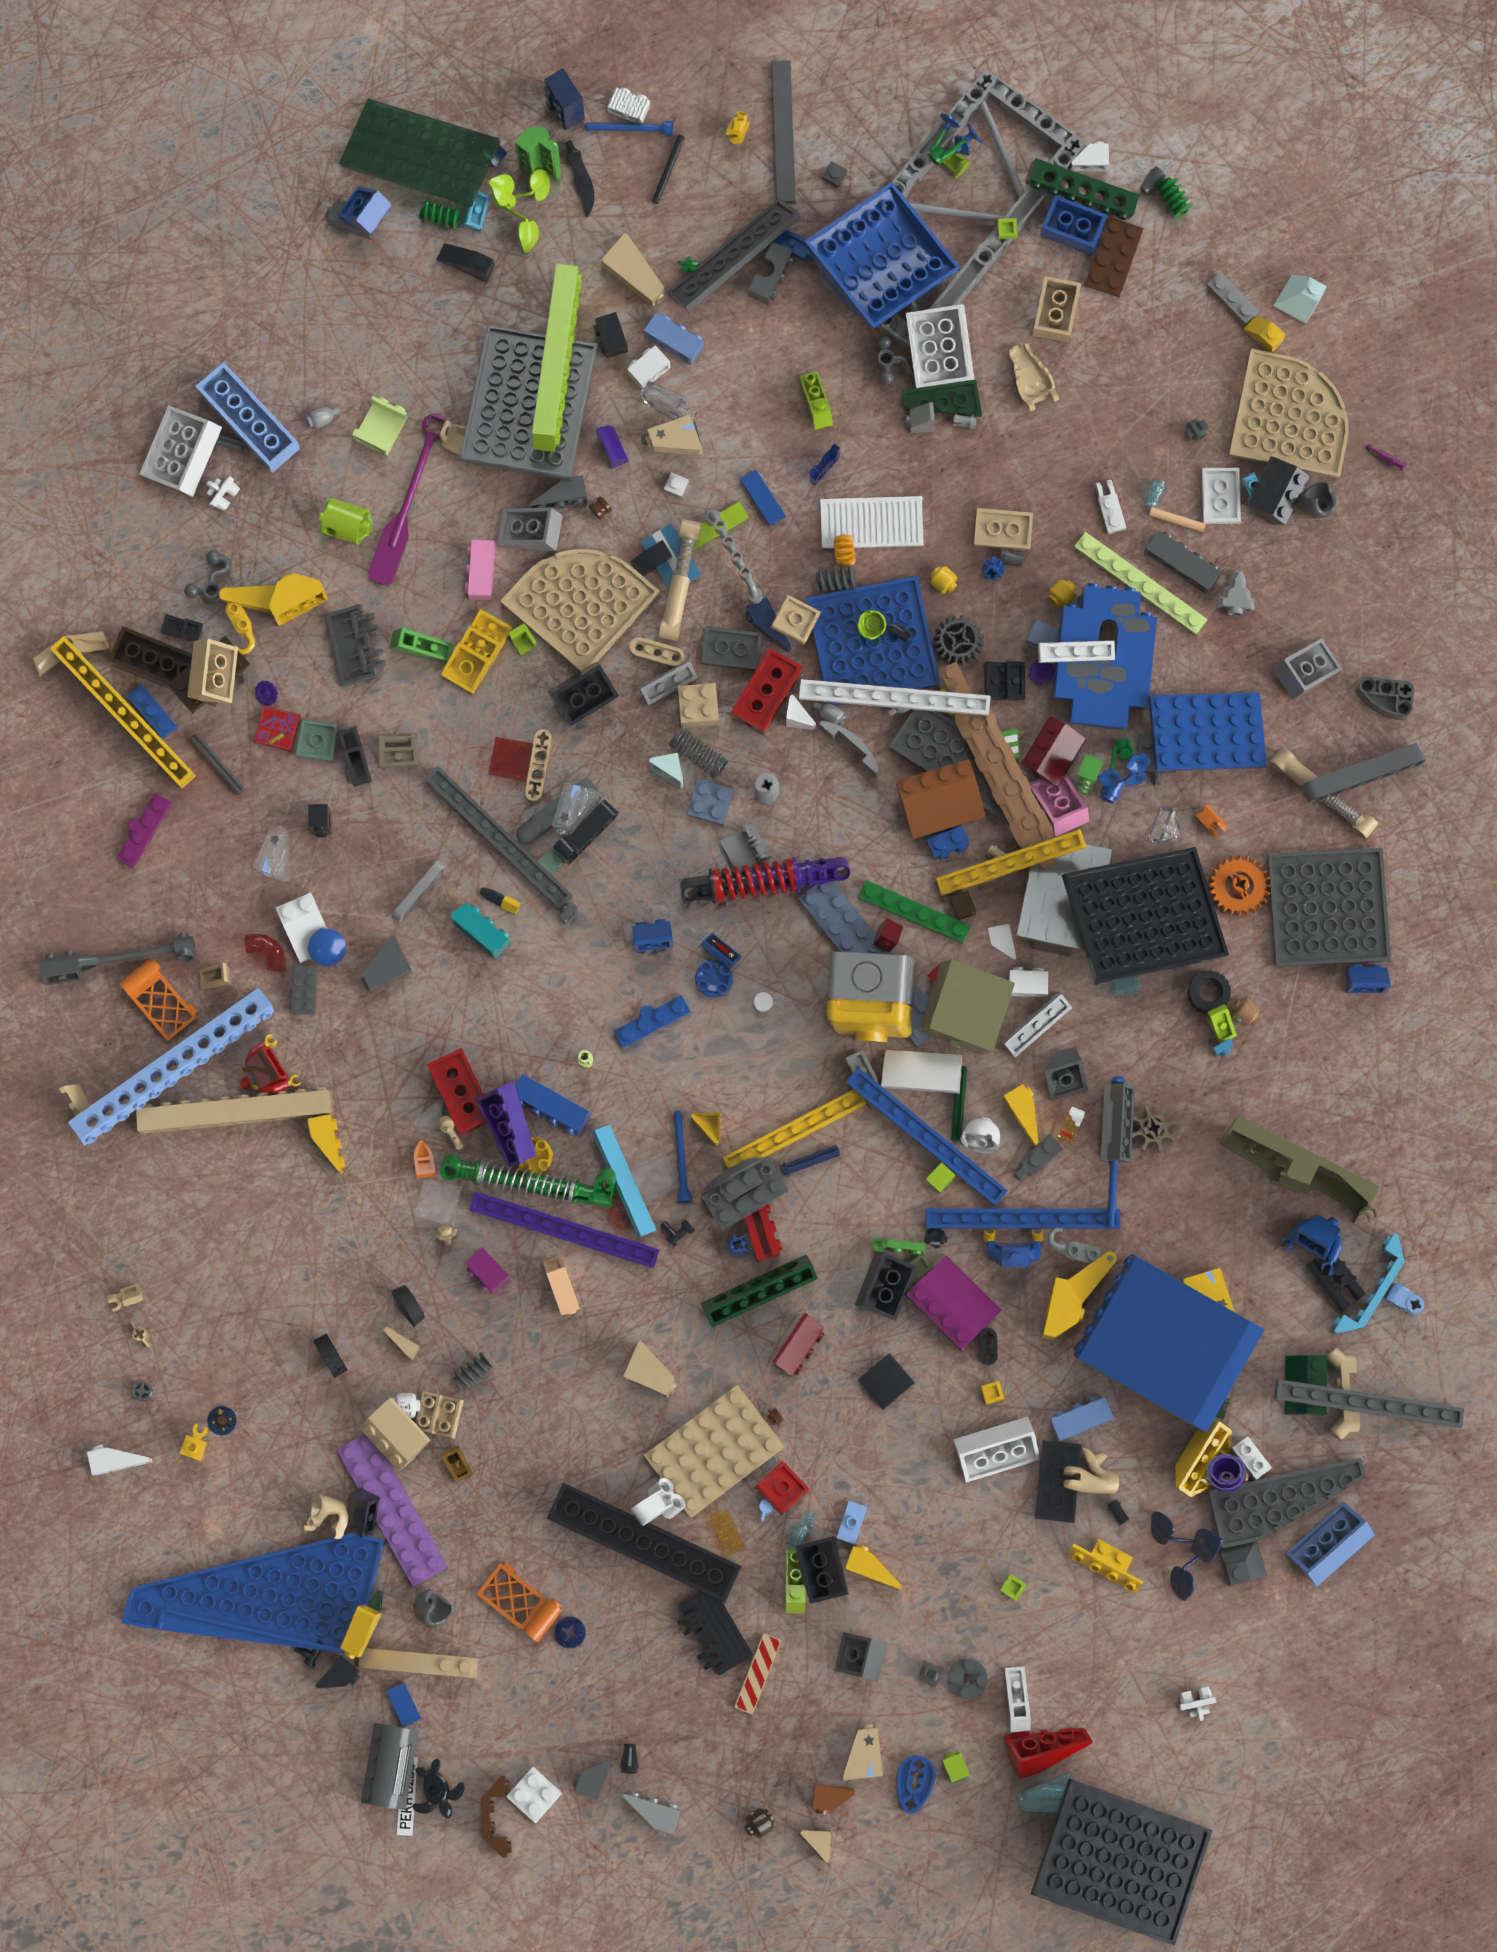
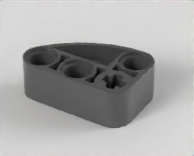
(1387, 703)

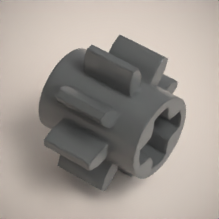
(1196, 429)

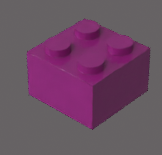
(487, 1270)

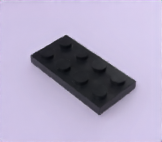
(1053, 1499)

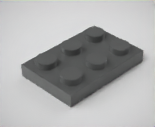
(731, 648)

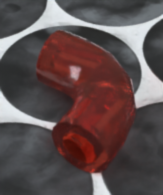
(269, 948)

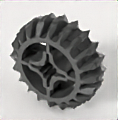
(964, 625)

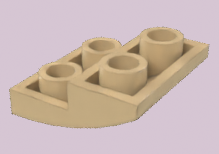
(439, 1414)

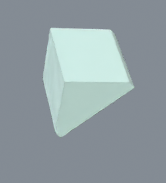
(668, 768)

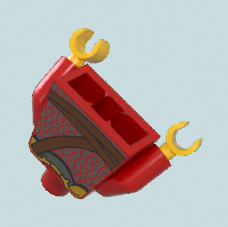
(264, 1069)

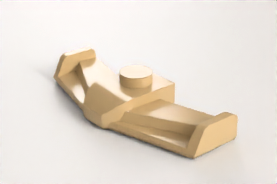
(82, 642)

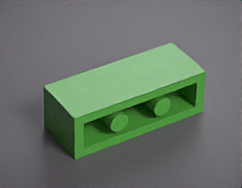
(1088, 774)

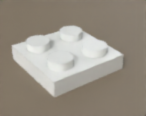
(534, 1794)

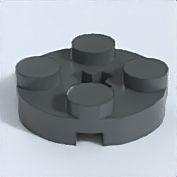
(956, 1678)

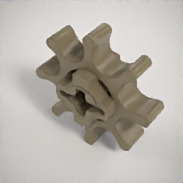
(1162, 1126)

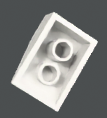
(301, 920)

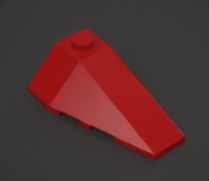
(1039, 1751)

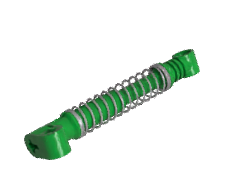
(536, 1184)

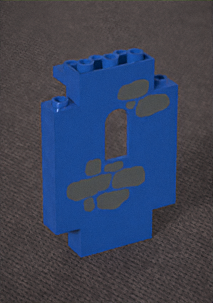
(1106, 689)

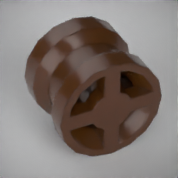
(600, 508)

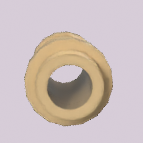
(994, 852)

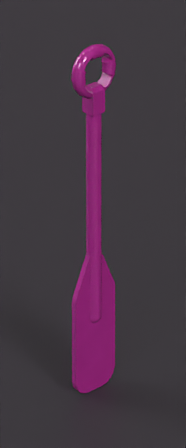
(396, 532)

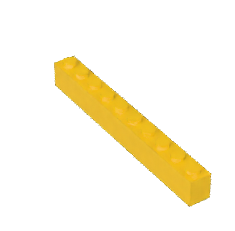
(123, 712)

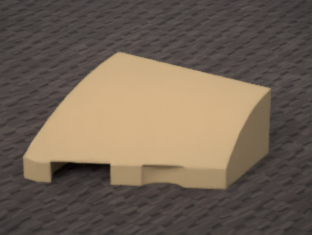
(76, 1098)

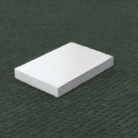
(1220, 496)

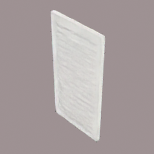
(873, 521)

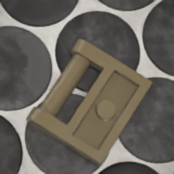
(398, 756)

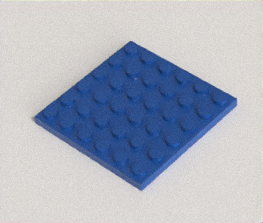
(879, 661)

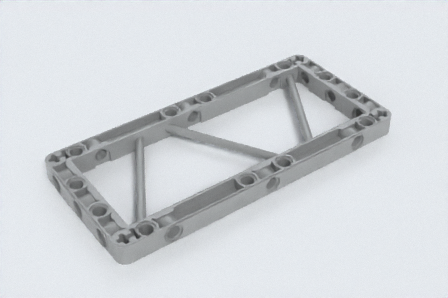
(1023, 209)

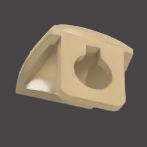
(454, 438)

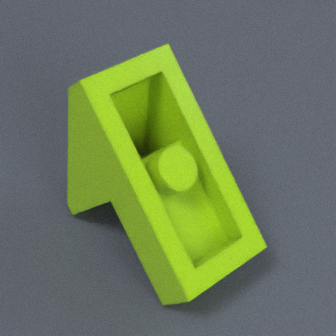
(1221, 1023)

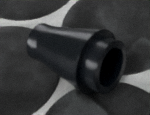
(629, 1760)

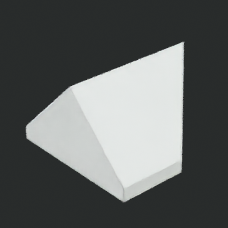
(797, 716)

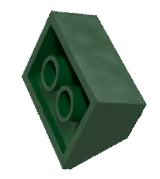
(1308, 1370)

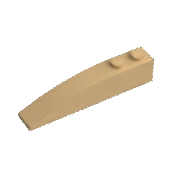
(418, 1663)

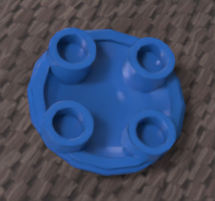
(326, 947)
(713, 978)

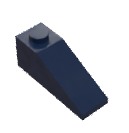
(762, 618)

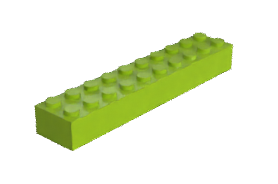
(556, 358)

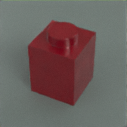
(888, 935)

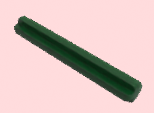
(958, 1109)

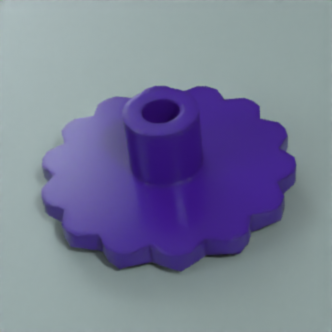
(1041, 672)
(266, 693)

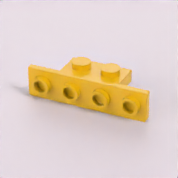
(1108, 1562)

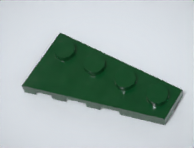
(949, 398)

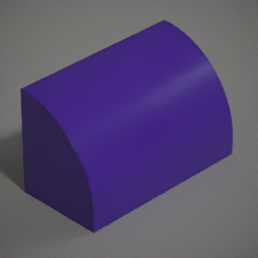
(612, 446)

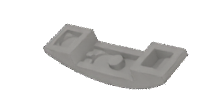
(833, 730)

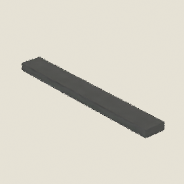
(783, 131)

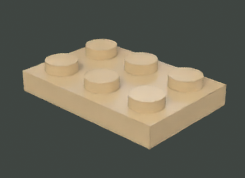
(1003, 529)

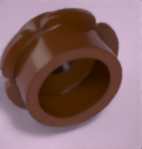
(775, 1417)

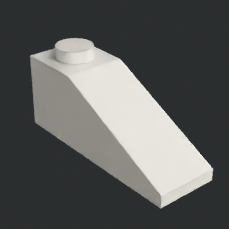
(108, 1460)
(1017, 1699)

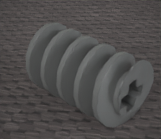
(836, 577)
(472, 1372)

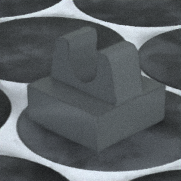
(930, 1674)

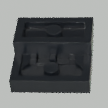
(1005, 680)
(886, 1381)

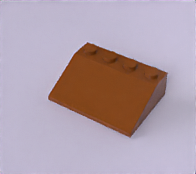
(940, 799)

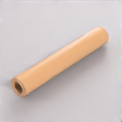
(1177, 519)

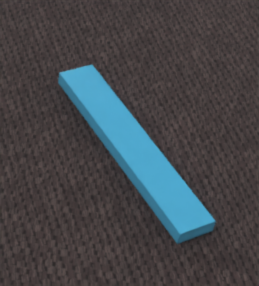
(625, 1182)

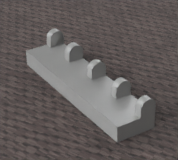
(1036, 1024)

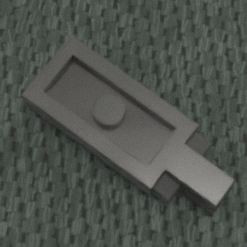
(1038, 1157)

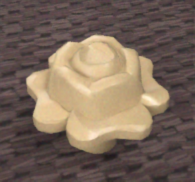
(445, 1233)

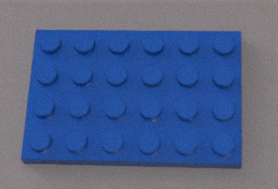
(1207, 731)

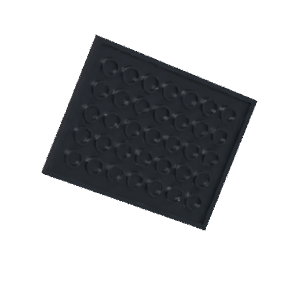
(1145, 915)
(1121, 1862)

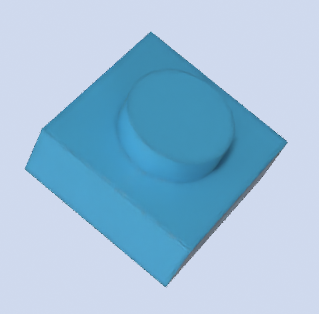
(1223, 1048)

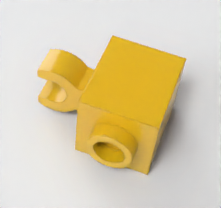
(194, 1446)

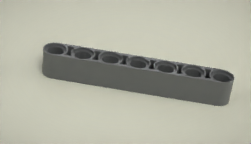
(1363, 773)

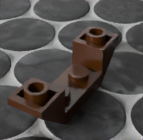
(499, 1844)

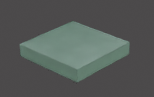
(317, 740)

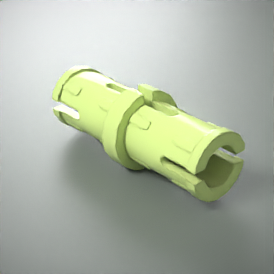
(584, 1063)

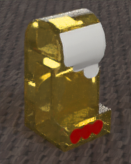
(1071, 1124)

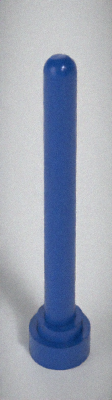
(665, 128)
(684, 1193)

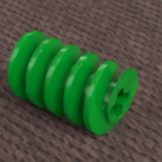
(1173, 197)
(440, 214)

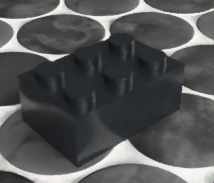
(583, 693)

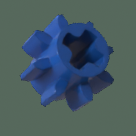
(993, 568)
(739, 1251)

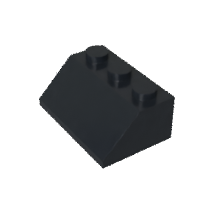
(1278, 491)
(885, 1285)
(822, 1569)

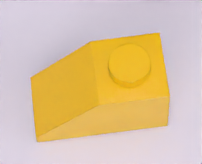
(1265, 333)

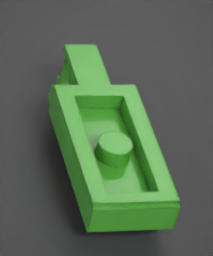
(897, 1246)

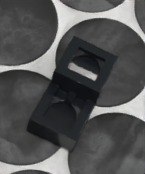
(651, 558)
(181, 628)

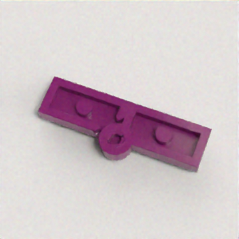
(143, 830)

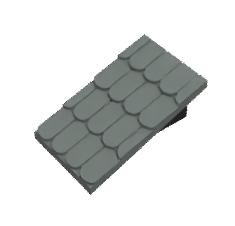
(1046, 906)

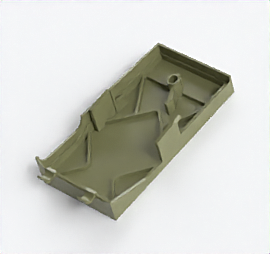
(1299, 1168)

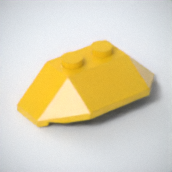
(1202, 1448)

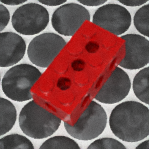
(771, 703)
(448, 1087)

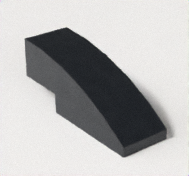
(354, 756)

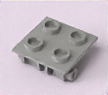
(745, 847)

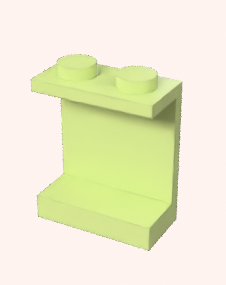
(381, 426)

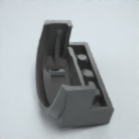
(738, 1181)

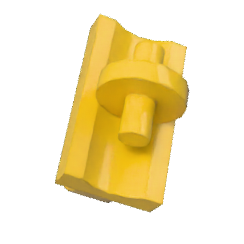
(738, 128)

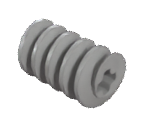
(771, 783)

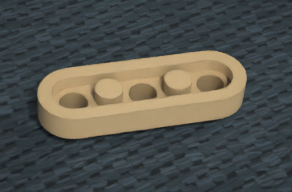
(650, 647)

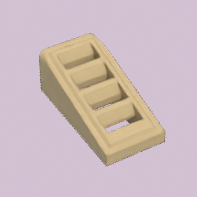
(407, 1347)

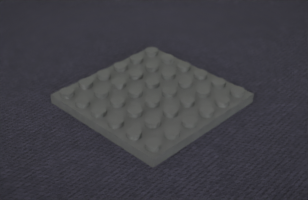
(1329, 907)

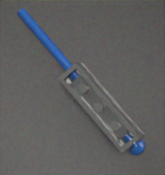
(1116, 1134)

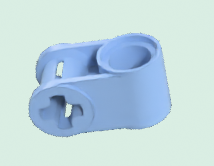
(1401, 1298)

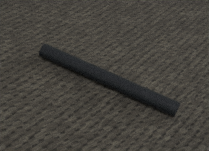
(668, 168)

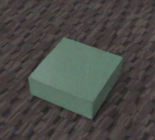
(550, 861)

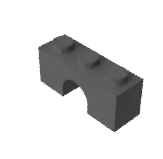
(764, 288)

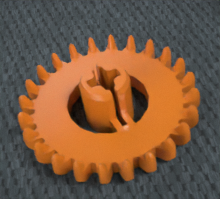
(1247, 902)

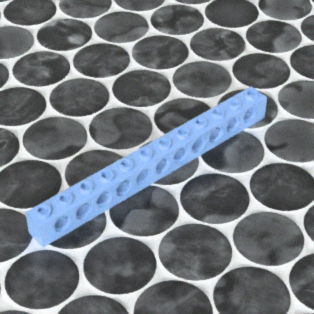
(160, 1067)

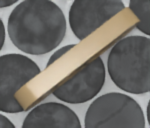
(536, 765)

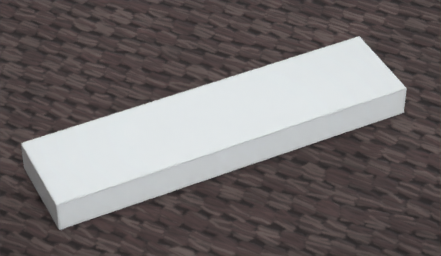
(1076, 651)

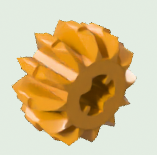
(844, 550)

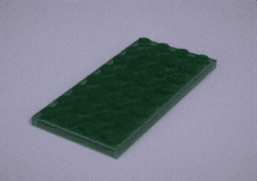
(419, 152)

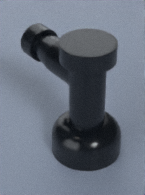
(675, 1236)
(310, 1656)

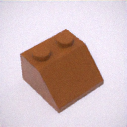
(829, 1798)

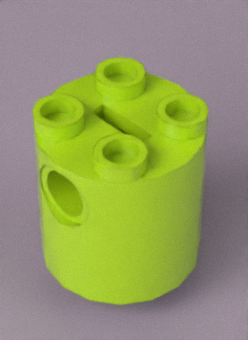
(345, 521)

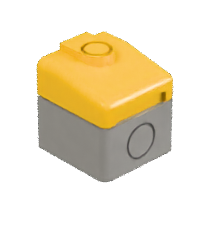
(871, 995)

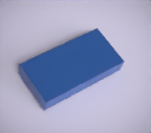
(403, 1704)

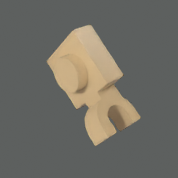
(127, 1296)

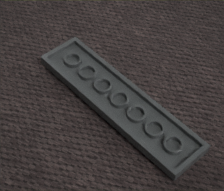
(733, 254)

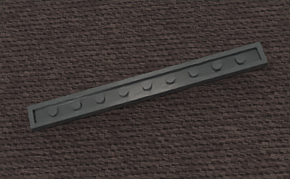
(498, 837)
(1369, 1403)

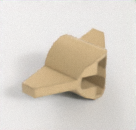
(140, 1334)

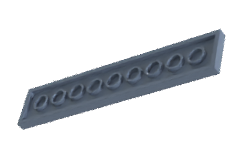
(852, 934)

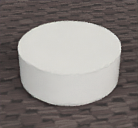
(763, 1002)

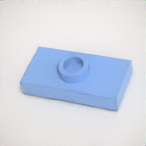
(851, 1522)

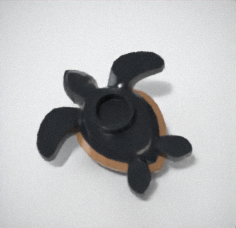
(437, 1790)

